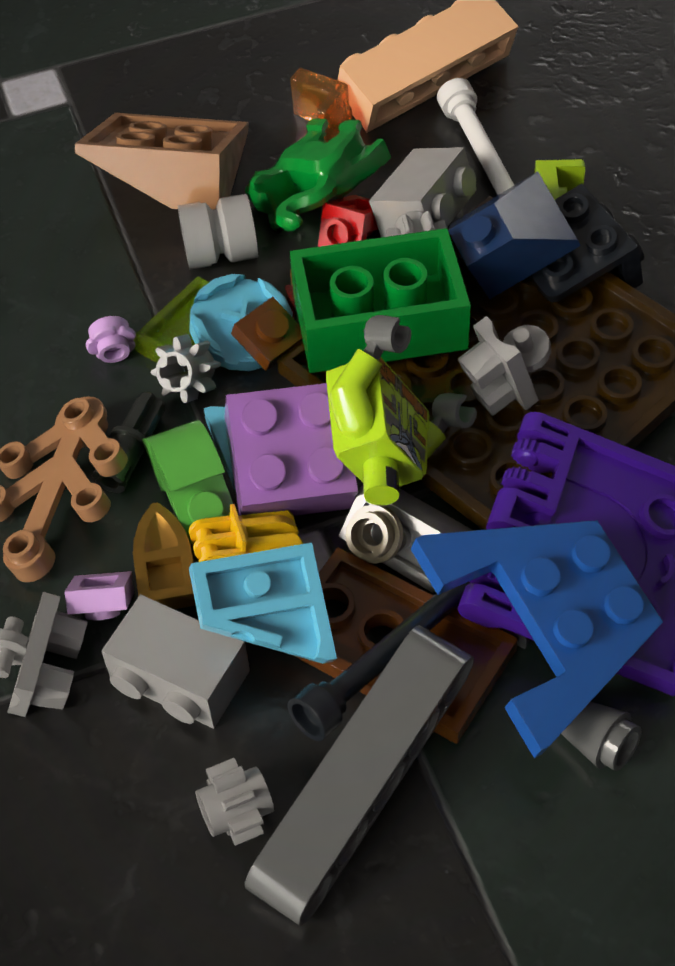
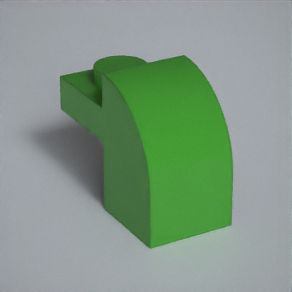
(189, 473)

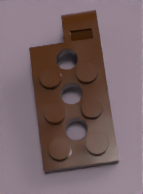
(385, 600)

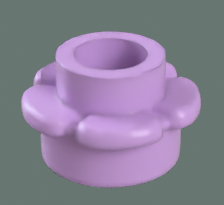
(110, 339)

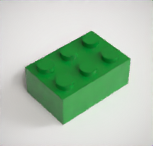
(389, 276)

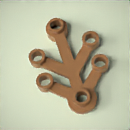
(78, 425)

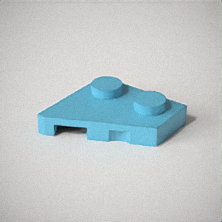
(266, 601)

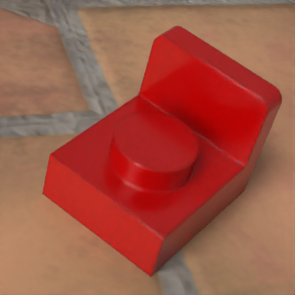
(346, 221)

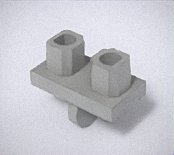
(502, 368)
(50, 632)

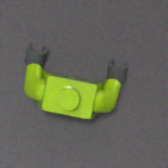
(379, 422)

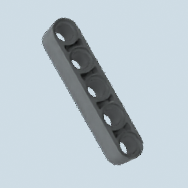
(358, 775)

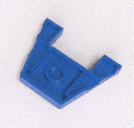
(569, 596)

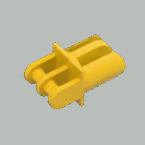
(243, 534)

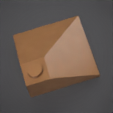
(169, 156)

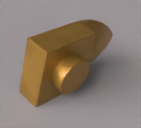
(163, 559)

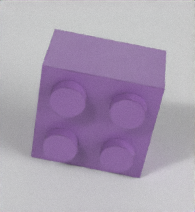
(286, 452)

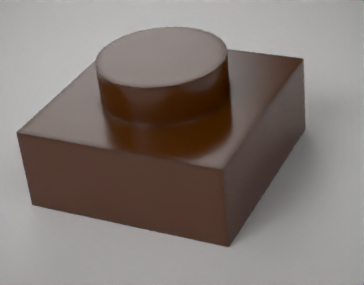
(267, 333)

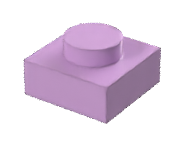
(99, 594)

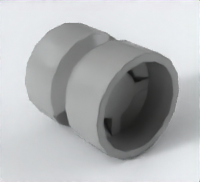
(218, 231)

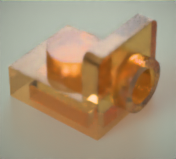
(320, 98)

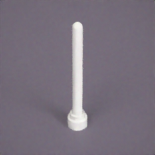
(459, 103)

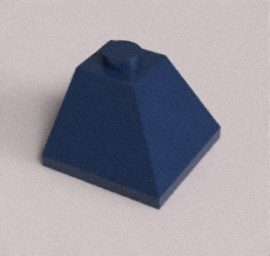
(513, 235)

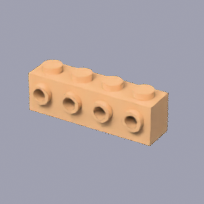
(420, 60)

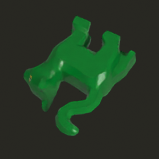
(316, 171)

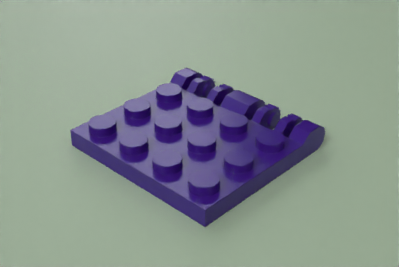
(591, 482)

